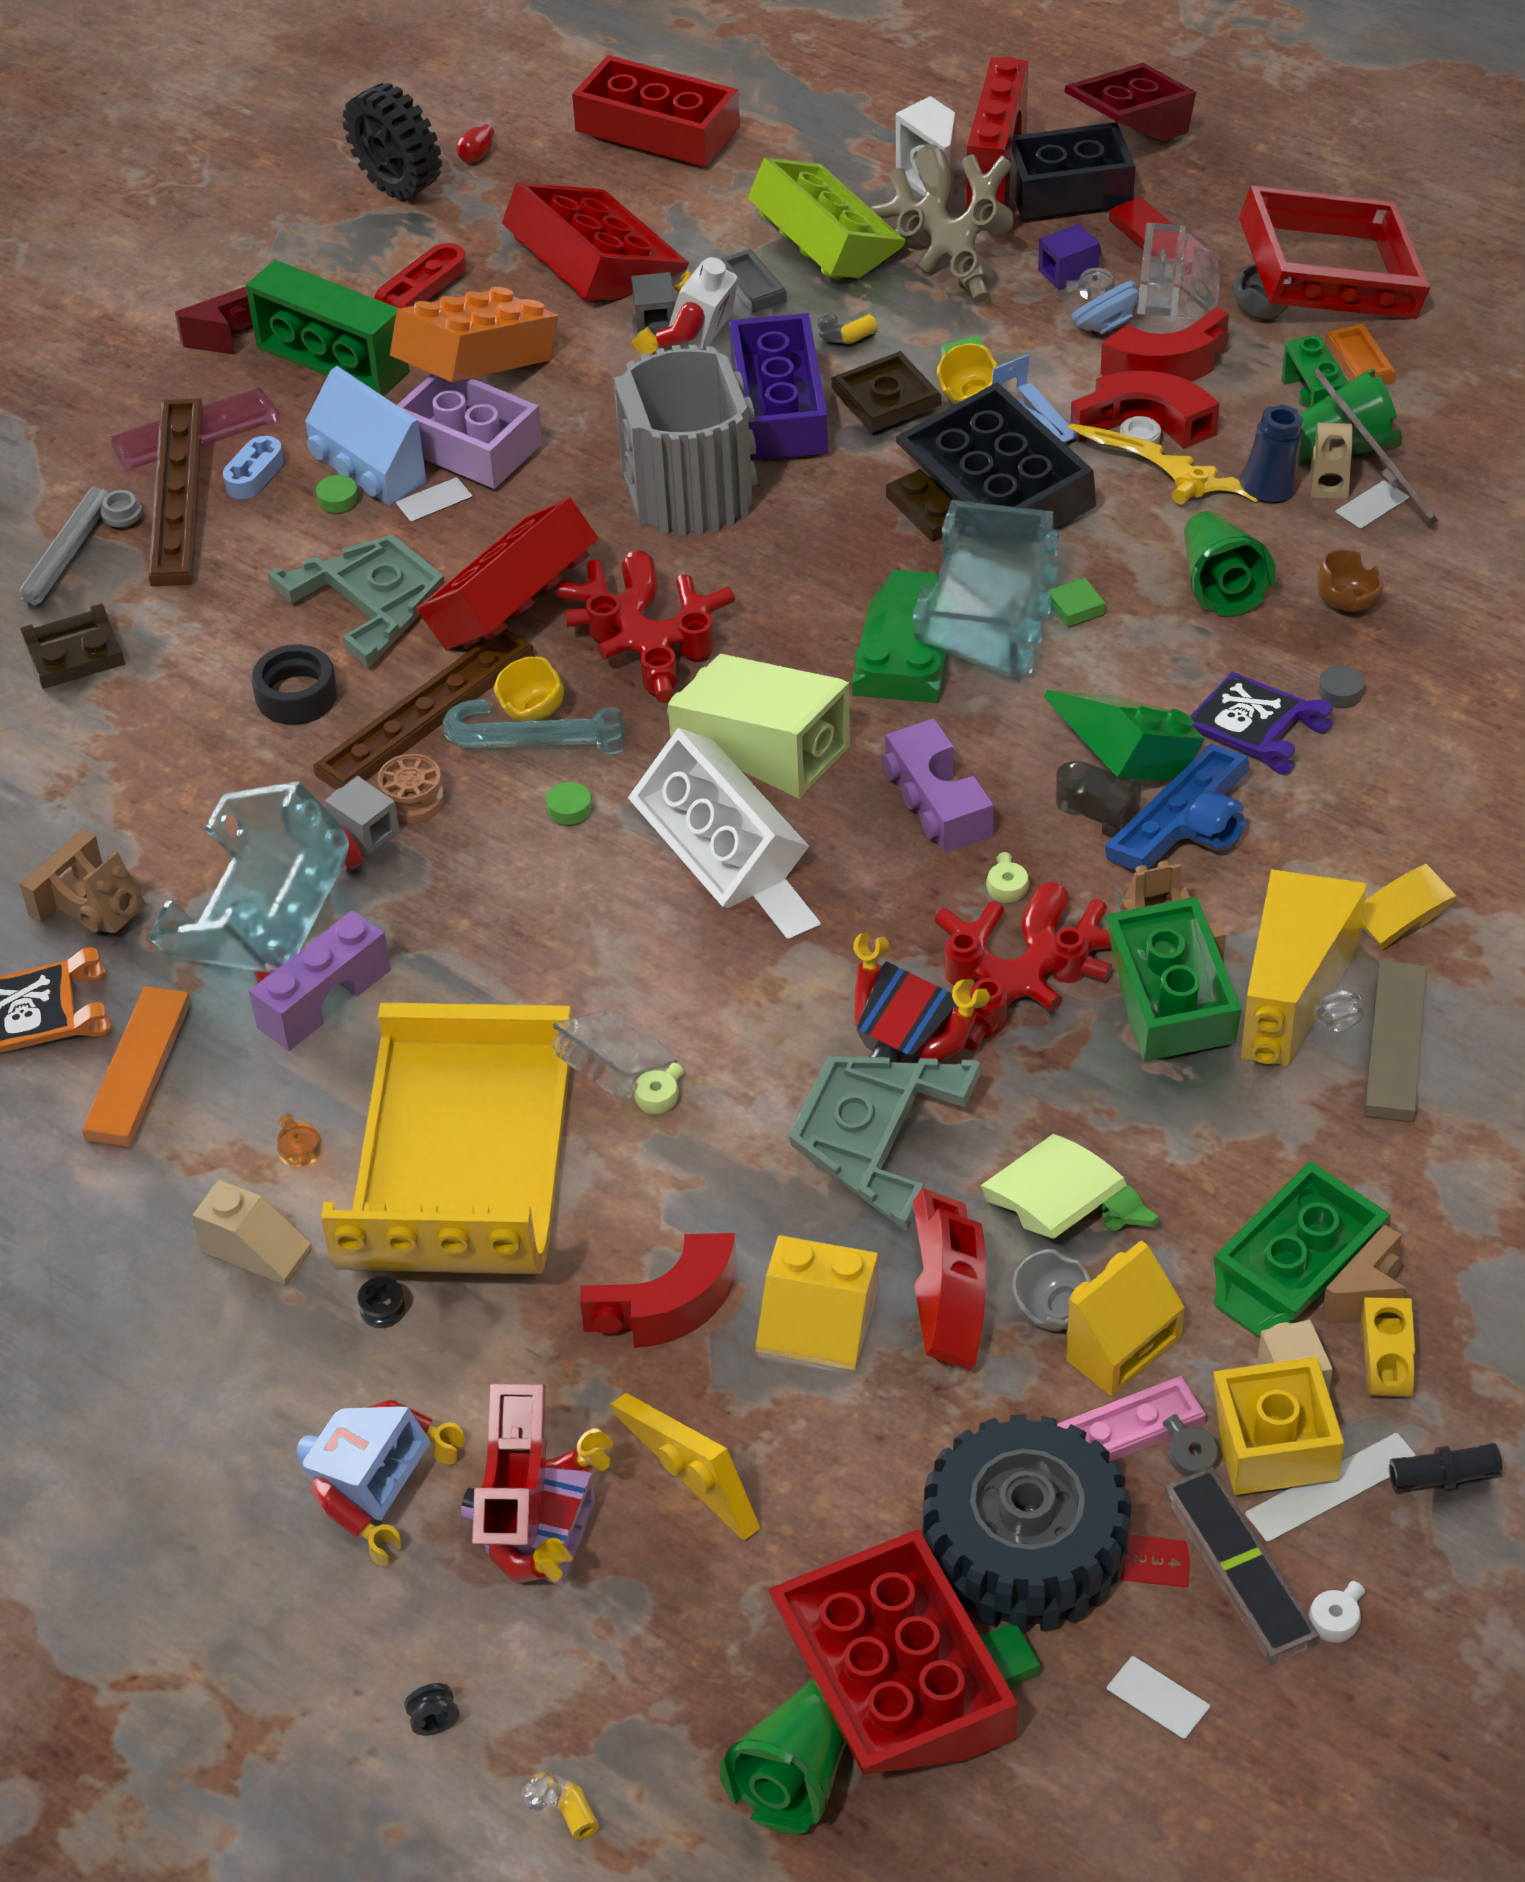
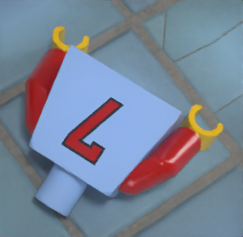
(365, 1462)

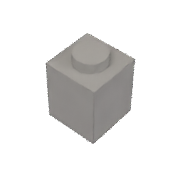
(365, 814)

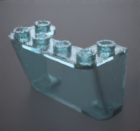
(991, 586)
(273, 887)

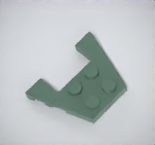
(379, 579)
(858, 1114)

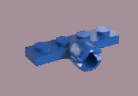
(1187, 808)

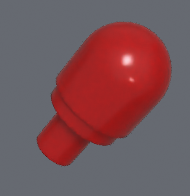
(475, 144)

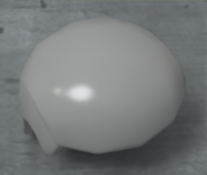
(1044, 1287)

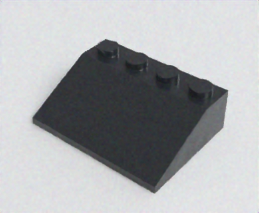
(1002, 456)

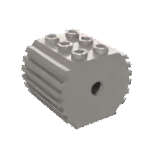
(685, 440)

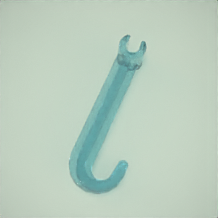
(604, 730)

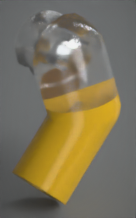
(568, 1797)

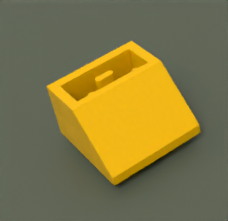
(1123, 1319)

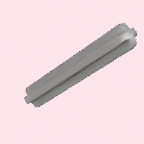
(63, 547)

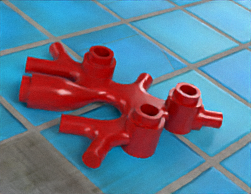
(620, 621)
(1059, 953)

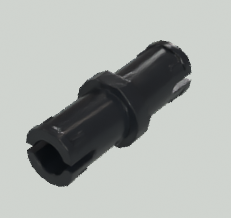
(1445, 1467)

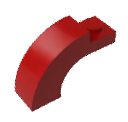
(1181, 353)
(670, 1304)

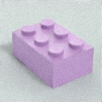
(474, 427)

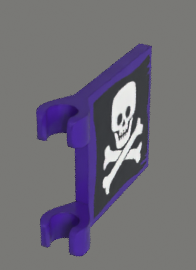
(1256, 716)

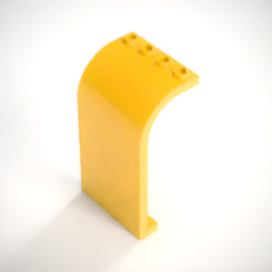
(457, 1143)

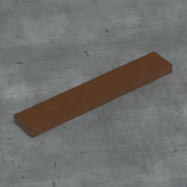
(176, 493)
(421, 711)

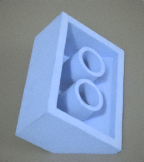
(366, 438)

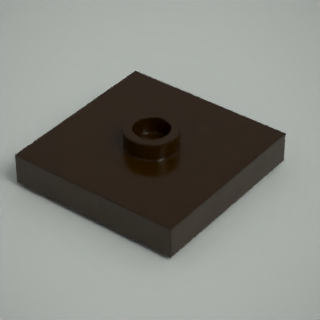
(886, 391)

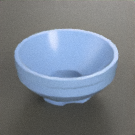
(1108, 309)

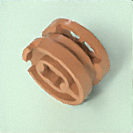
(414, 788)

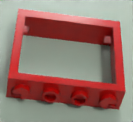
(1329, 288)

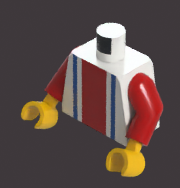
(699, 312)

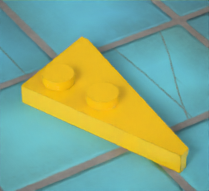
(694, 1460)

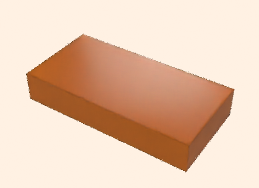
(1358, 353)

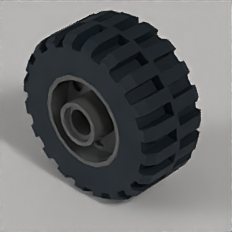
(1027, 1521)

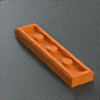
(136, 1066)

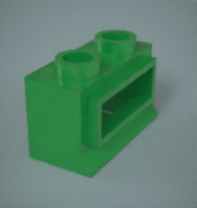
(1305, 357)

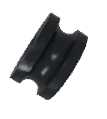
(381, 1315)
(431, 1709)

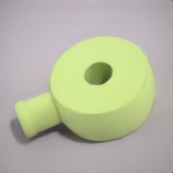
(1007, 880)
(658, 1090)

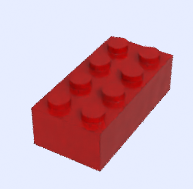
(656, 110)
(508, 575)

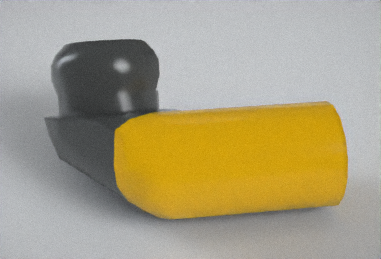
(846, 333)

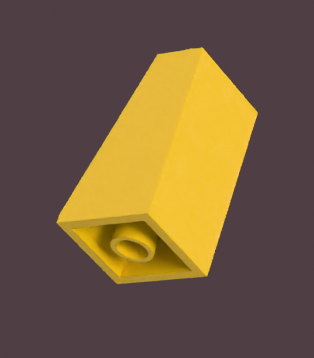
(1299, 959)

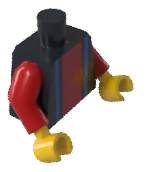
(906, 1015)

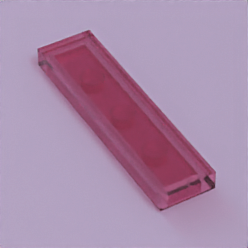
(219, 422)

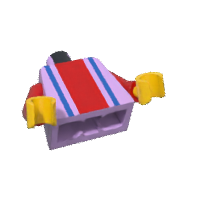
(563, 1518)

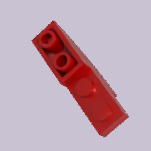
(953, 1279)

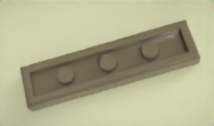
(1395, 1041)

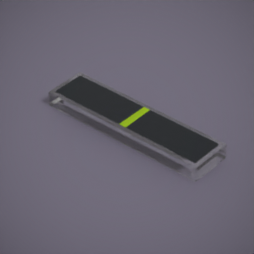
(1241, 1566)

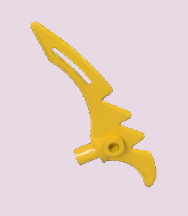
(1190, 480)

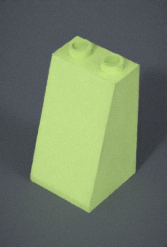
(767, 719)

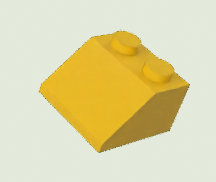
(817, 1302)
(1277, 1426)

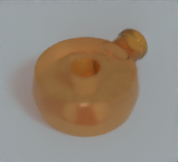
(298, 1142)

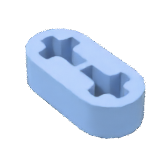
(253, 467)

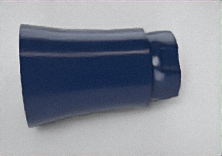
(1274, 455)

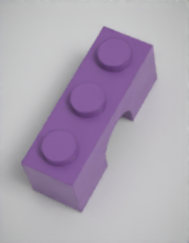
(948, 810)
(292, 996)

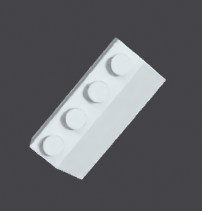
(716, 819)

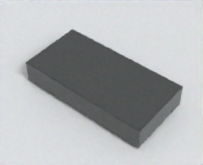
(756, 283)

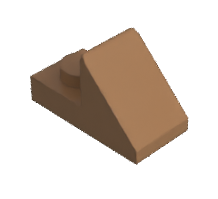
(1367, 1275)

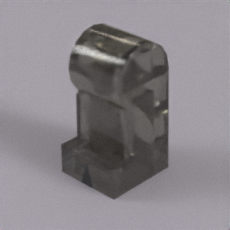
(1097, 795)

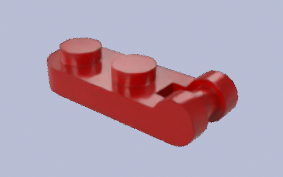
(424, 276)

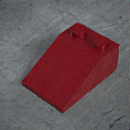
(1140, 100)

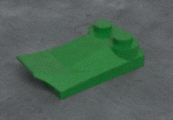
(889, 657)
(1293, 1249)

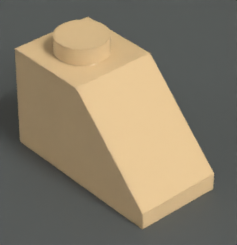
(248, 1233)

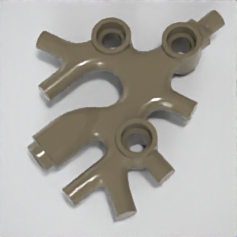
(929, 223)

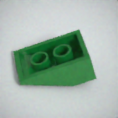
(1130, 735)
(1173, 979)

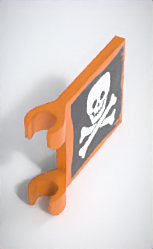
(40, 1003)

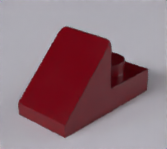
(214, 321)

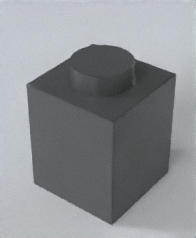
(653, 301)

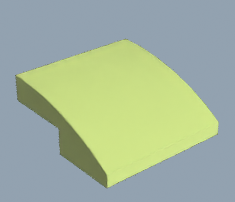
(1053, 1185)

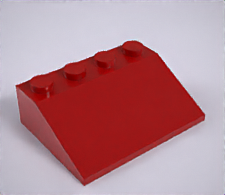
(587, 239)
(897, 1658)

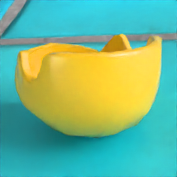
(965, 371)
(529, 689)

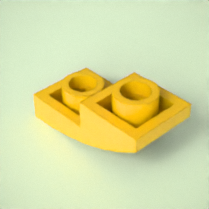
(1403, 903)

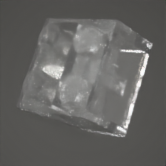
(1178, 273)

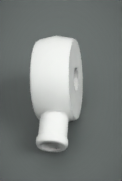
(1337, 1613)

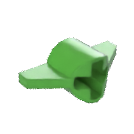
(1126, 1208)

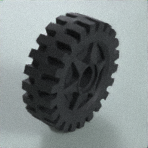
(392, 140)

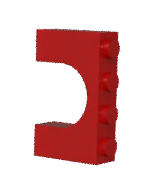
(998, 118)

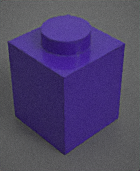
(1067, 255)

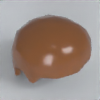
(1347, 583)

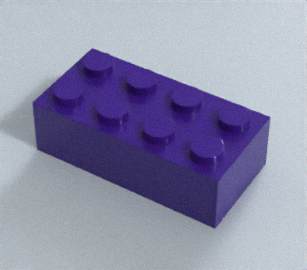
(783, 384)

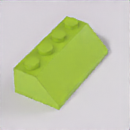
(823, 217)

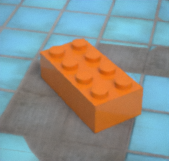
(474, 334)

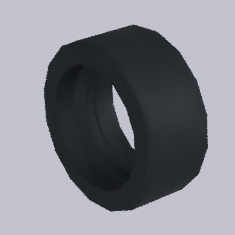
(294, 706)

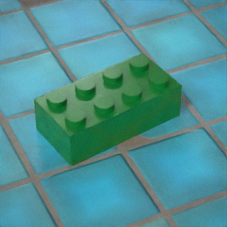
(324, 326)

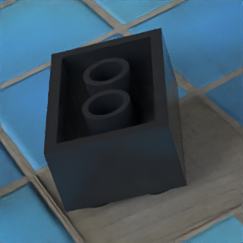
(1071, 170)

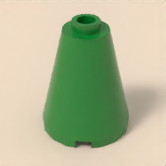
(1370, 404)
(1226, 565)
(786, 1763)

